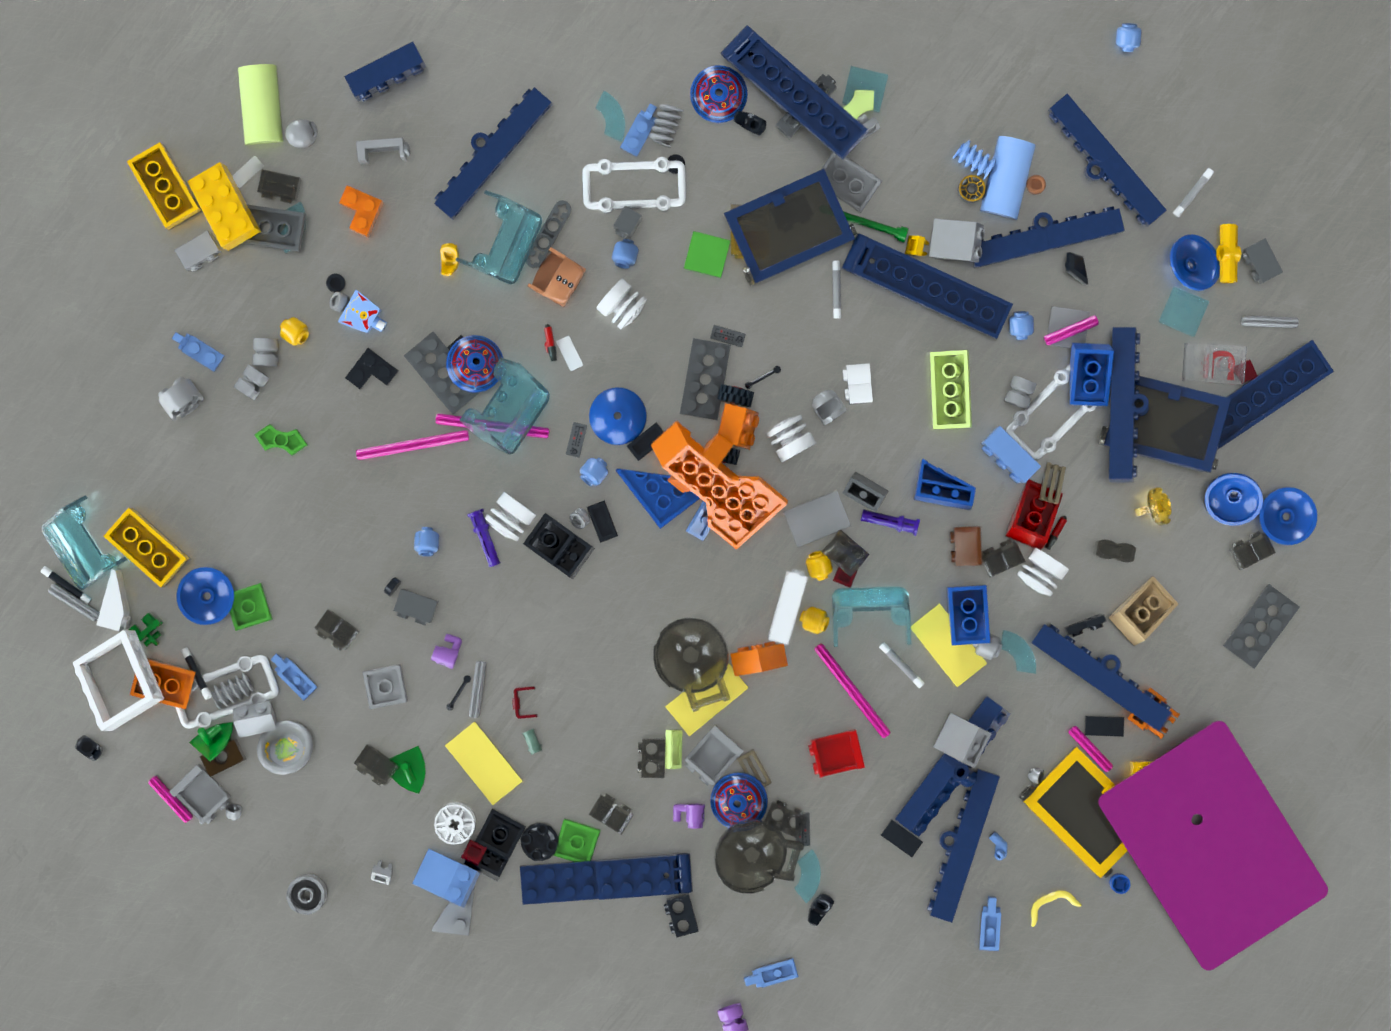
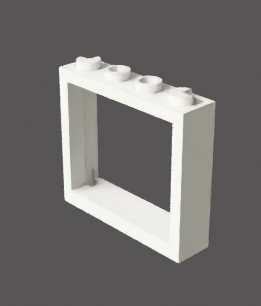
(787, 606)
(141, 668)

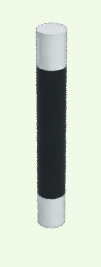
(66, 585)
(198, 677)

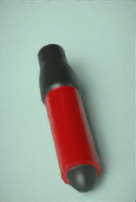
(549, 344)
(1056, 532)

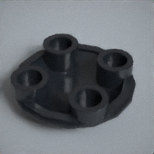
(539, 842)

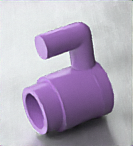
(446, 656)
(694, 814)

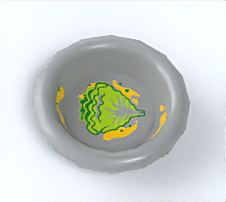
(285, 748)

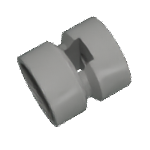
(265, 352)
(251, 382)
(1020, 393)

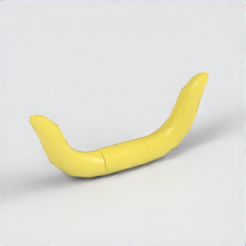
(1048, 898)

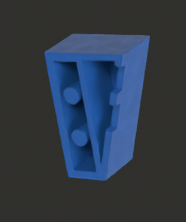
(942, 488)

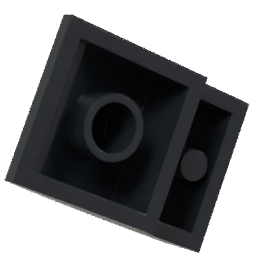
(558, 546)
(500, 838)

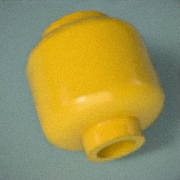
(294, 331)
(818, 565)
(814, 620)

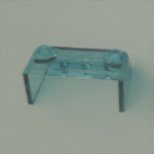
(511, 244)
(75, 546)
(870, 599)

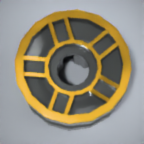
(971, 180)

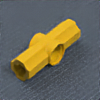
(1228, 253)

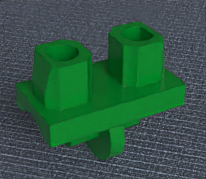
(152, 624)

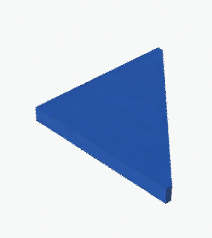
(657, 495)

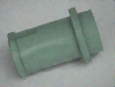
(532, 741)

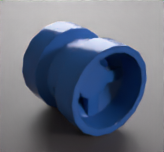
(1119, 883)

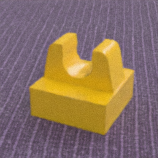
(915, 246)

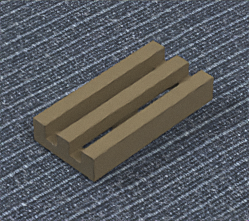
(1055, 468)
(746, 756)

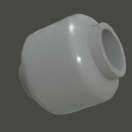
(989, 650)

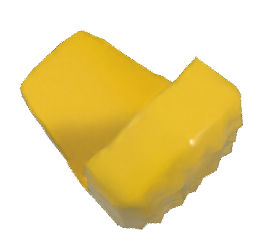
(448, 256)

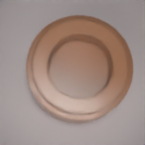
(1035, 184)

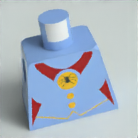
(362, 314)

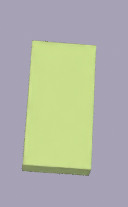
(673, 749)

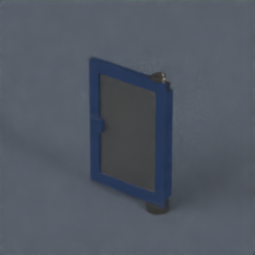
(789, 226)
(1180, 425)

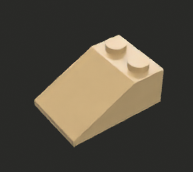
(1143, 611)

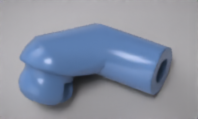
(1001, 846)

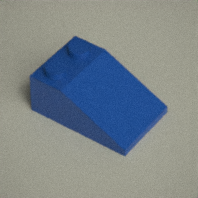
(1090, 374)
(968, 614)

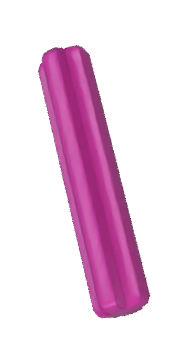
(1071, 330)
(1090, 748)
(172, 801)

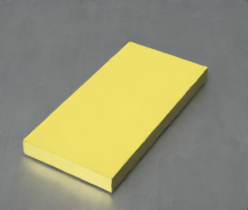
(956, 660)
(692, 721)
(483, 763)

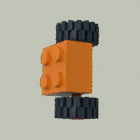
(737, 422)

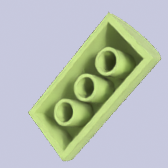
(260, 104)
(951, 389)

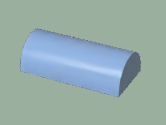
(1008, 177)

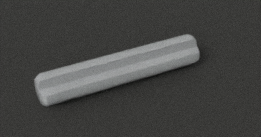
(1268, 321)
(74, 602)
(477, 689)

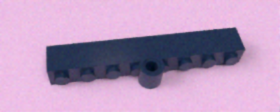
(493, 153)
(1107, 160)
(1051, 236)
(1123, 402)
(1101, 677)
(949, 774)
(963, 847)

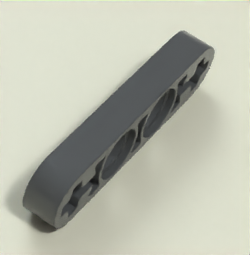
(550, 235)

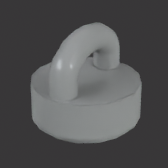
(339, 301)
(579, 518)

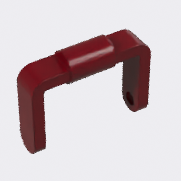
(516, 703)

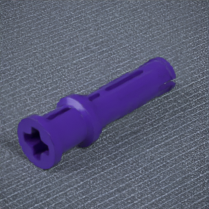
(899, 524)
(481, 528)

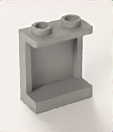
(380, 145)
(956, 240)
(962, 740)
(712, 755)
(201, 794)

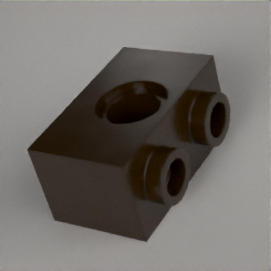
(234, 756)

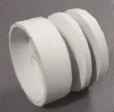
(621, 304)
(790, 438)
(510, 517)
(1042, 572)
(458, 812)

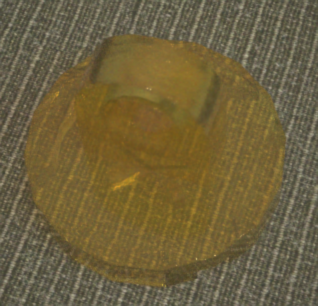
(1158, 507)

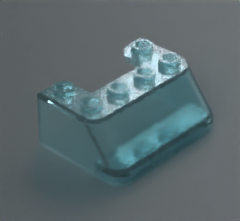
(510, 410)

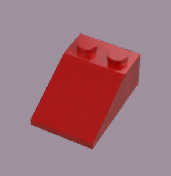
(1033, 517)

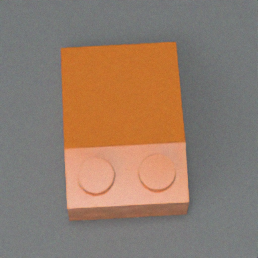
(173, 682)

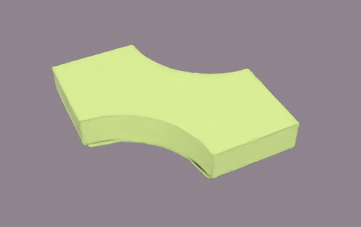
(861, 102)

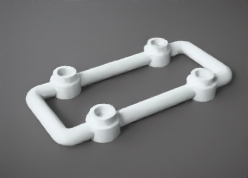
(662, 202)
(1022, 417)
(244, 664)

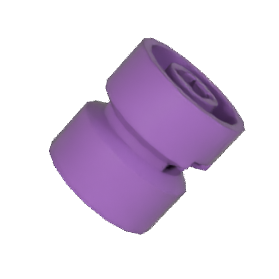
(732, 1018)

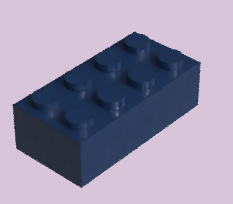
(385, 72)

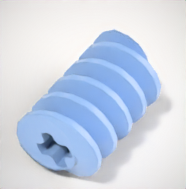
(975, 159)

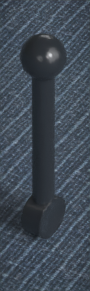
(776, 369)
(467, 679)

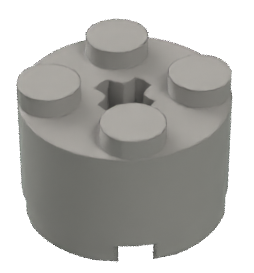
(180, 398)
(295, 893)

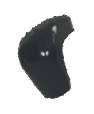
(750, 122)
(88, 748)
(819, 908)

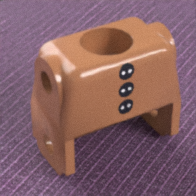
(557, 278)

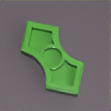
(272, 438)

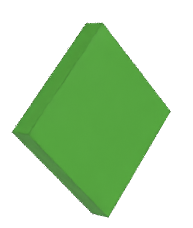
(707, 254)
(250, 607)
(576, 841)

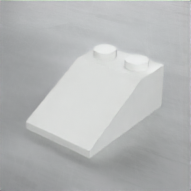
(115, 606)

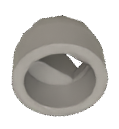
(1036, 775)
(233, 811)

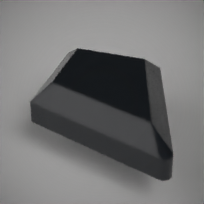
(1076, 267)

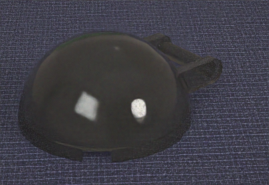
(692, 659)
(753, 855)

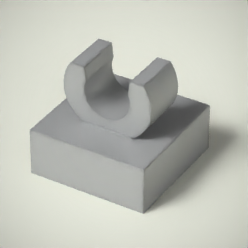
(872, 124)
(381, 874)

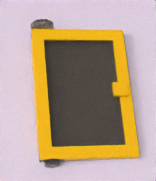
(1070, 808)

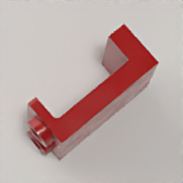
(836, 753)

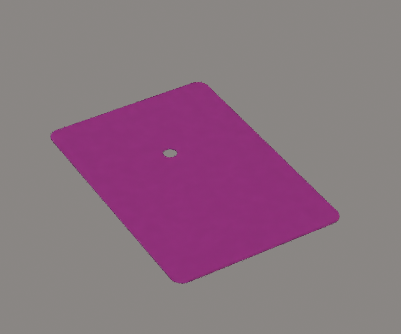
(1232, 872)

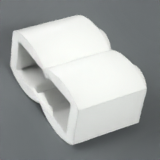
(859, 384)

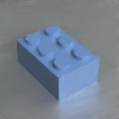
(1009, 455)

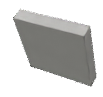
(1065, 317)
(385, 686)

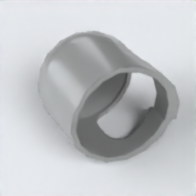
(301, 134)
(828, 406)

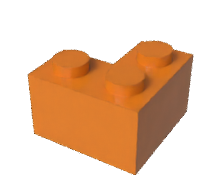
(366, 209)
(758, 658)

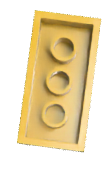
(164, 186)
(224, 206)
(146, 547)

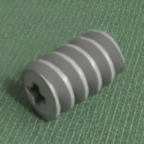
(665, 124)
(231, 691)

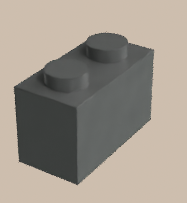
(627, 222)
(1261, 261)
(865, 491)
(415, 606)

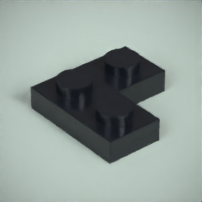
(369, 365)
(1094, 622)

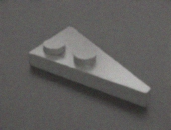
(455, 918)

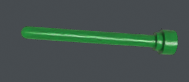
(899, 233)

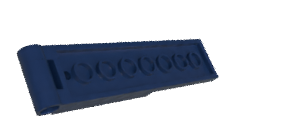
(794, 92)
(927, 286)
(1274, 389)
(606, 879)

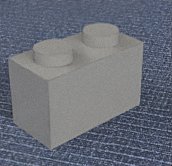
(198, 251)
(254, 719)

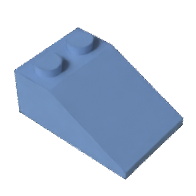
(446, 878)

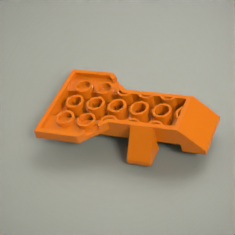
(702, 472)

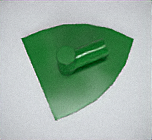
(212, 740)
(411, 770)

